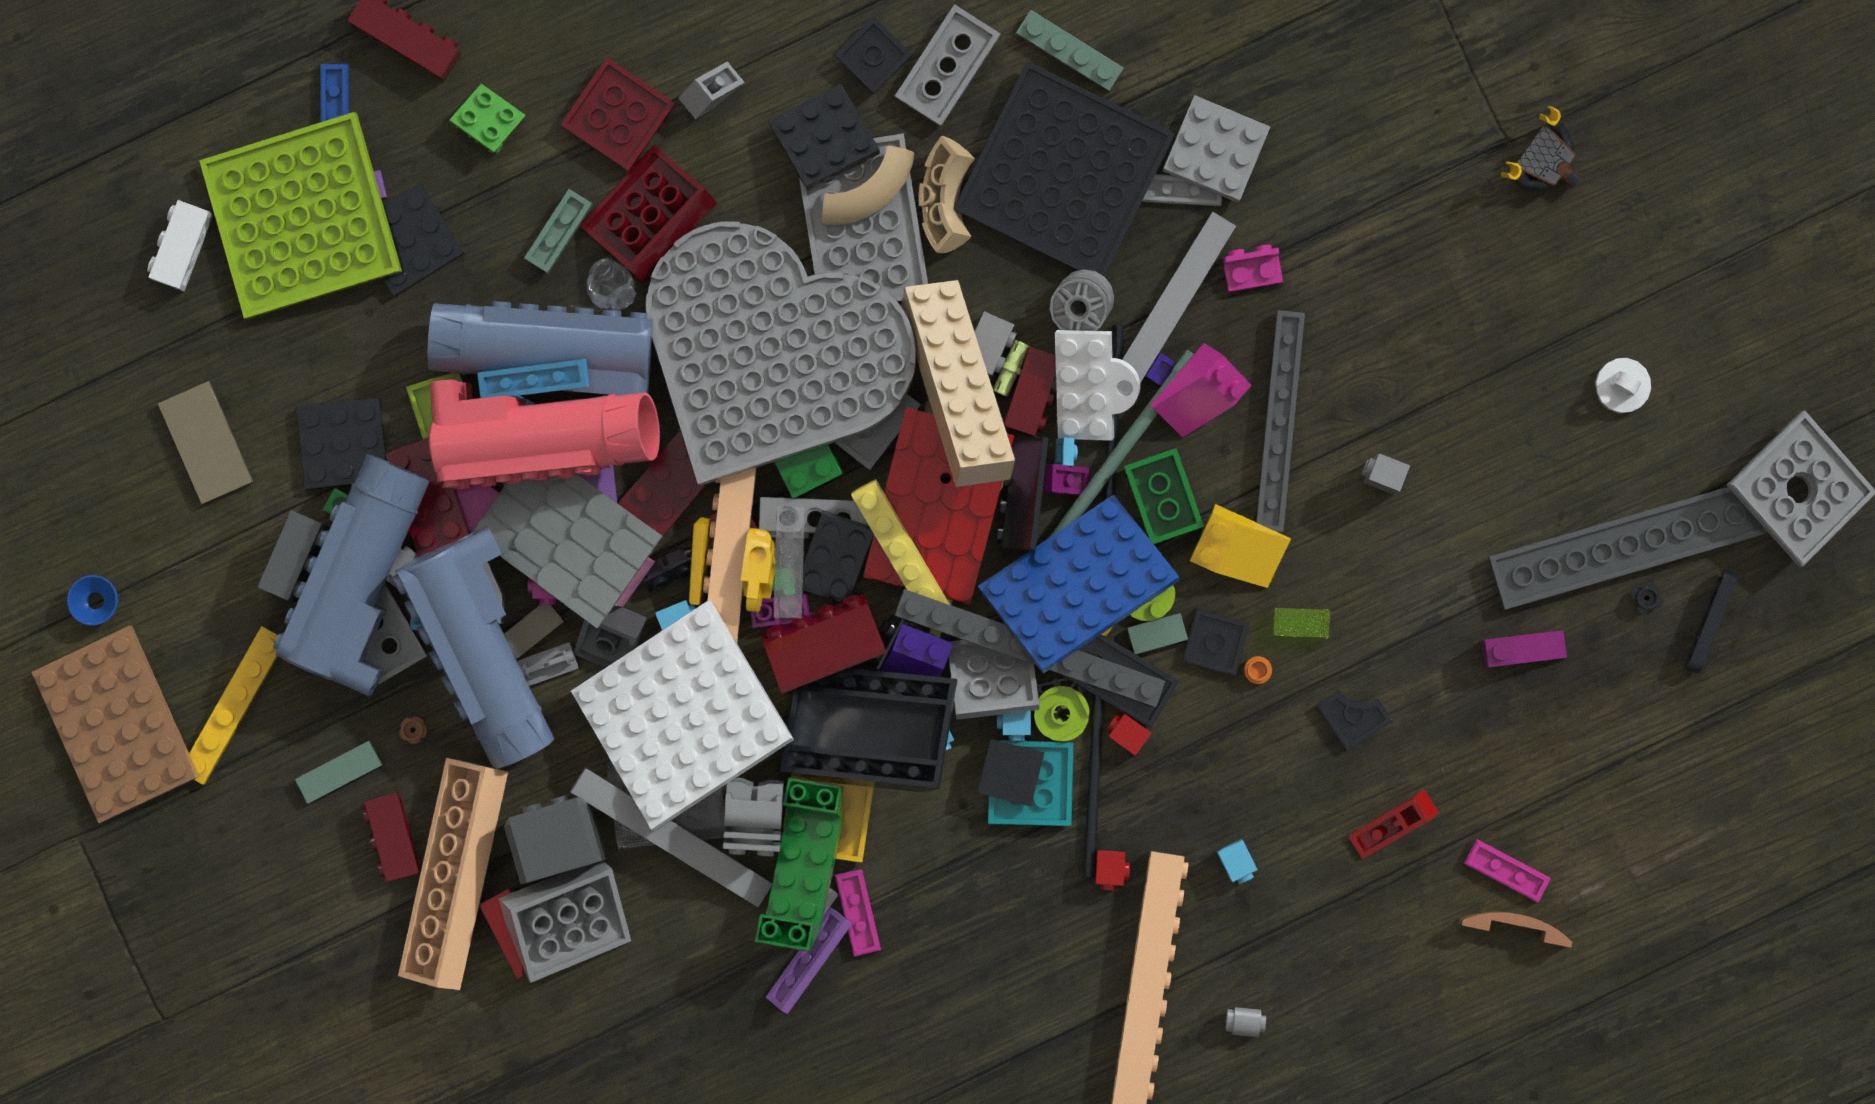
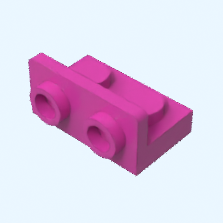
(1252, 269)

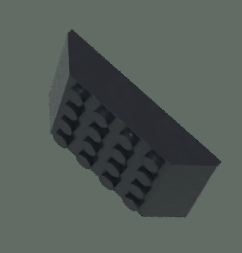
(871, 729)

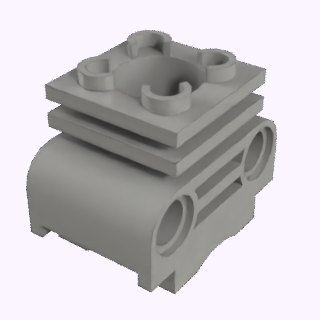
(753, 816)

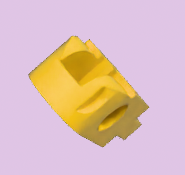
(758, 568)

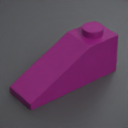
(1523, 649)

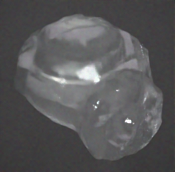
(610, 285)

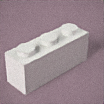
(179, 245)

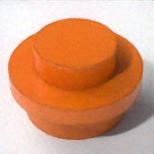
(1258, 670)

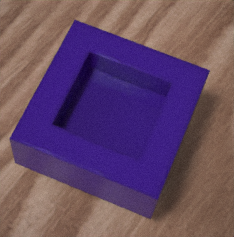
(1160, 369)

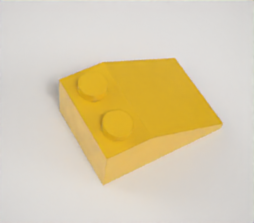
(1239, 547)

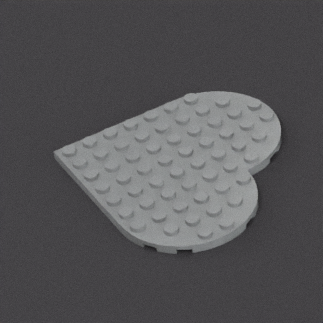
(771, 355)

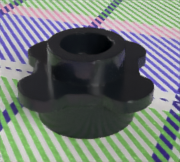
(1654, 599)

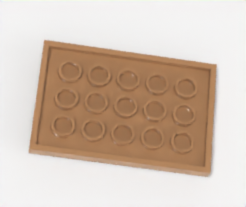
(115, 724)

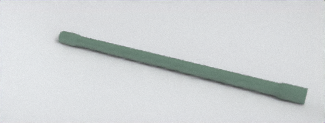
(1117, 454)

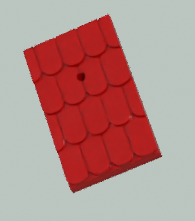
(941, 519)

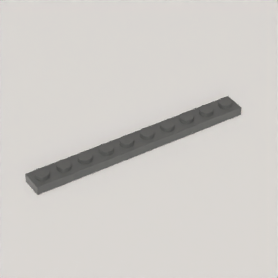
(1000, 639)

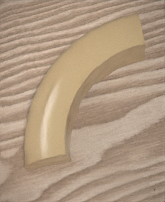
(940, 193)
(873, 194)

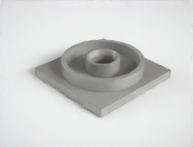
(1833, 485)

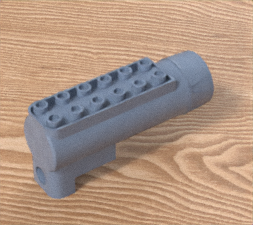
(504, 337)
(337, 603)
(459, 620)

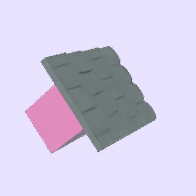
(572, 542)

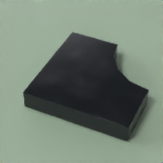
(1353, 720)

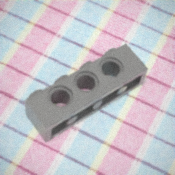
(769, 506)

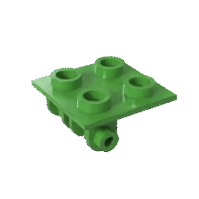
(487, 118)

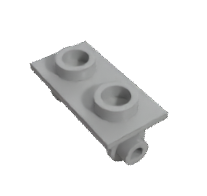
(548, 664)

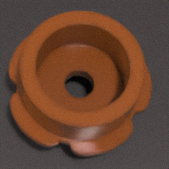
(406, 733)

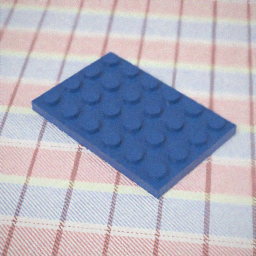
(1078, 583)

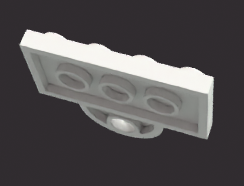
(1089, 384)

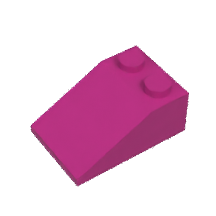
(1200, 391)

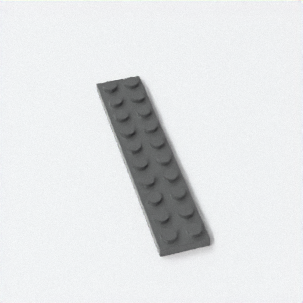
(1622, 547)

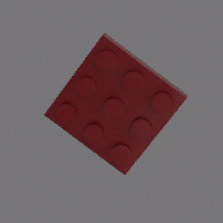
(617, 114)

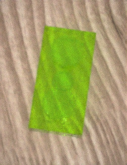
(1301, 622)

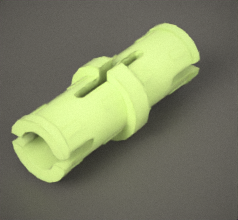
(1011, 368)

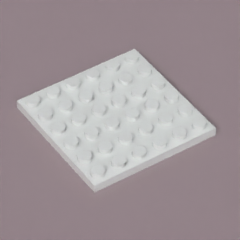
(682, 715)

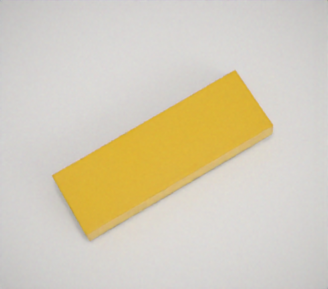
(698, 562)

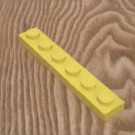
(896, 542)

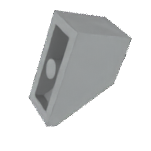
(710, 89)

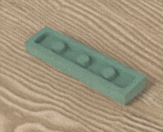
(1069, 51)

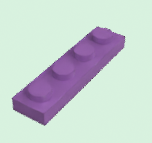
(807, 964)

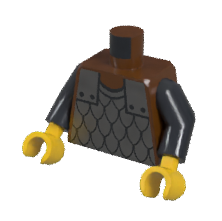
(1546, 158)

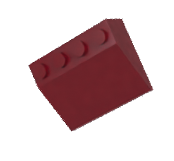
(648, 213)
(822, 643)

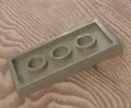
(205, 442)

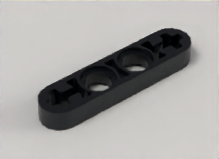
(1711, 621)

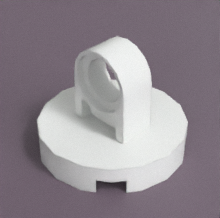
(1623, 385)

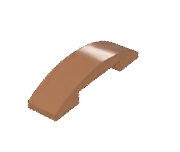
(1483, 921)

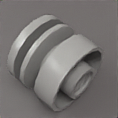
(1085, 287)

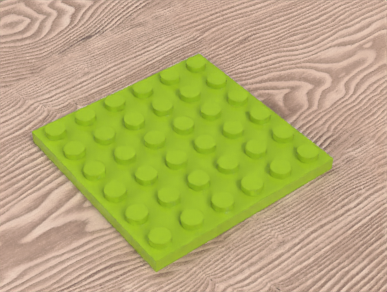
(300, 215)

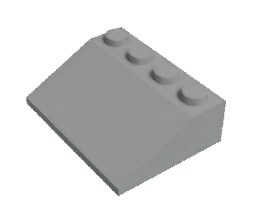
(565, 919)

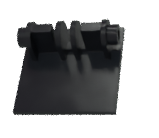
(889, 631)

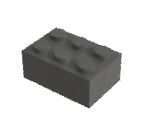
(292, 556)

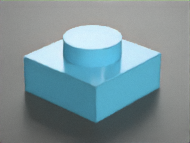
(1065, 451)

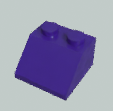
(916, 653)

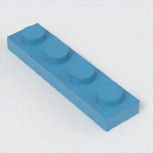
(534, 379)

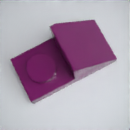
(1065, 479)

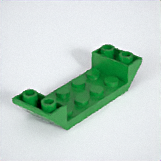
(803, 865)

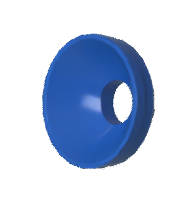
(79, 596)

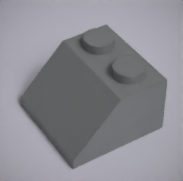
(613, 638)

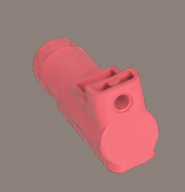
(514, 442)

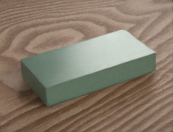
(1157, 633)

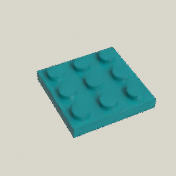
(1052, 794)

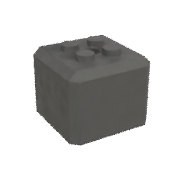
(554, 838)

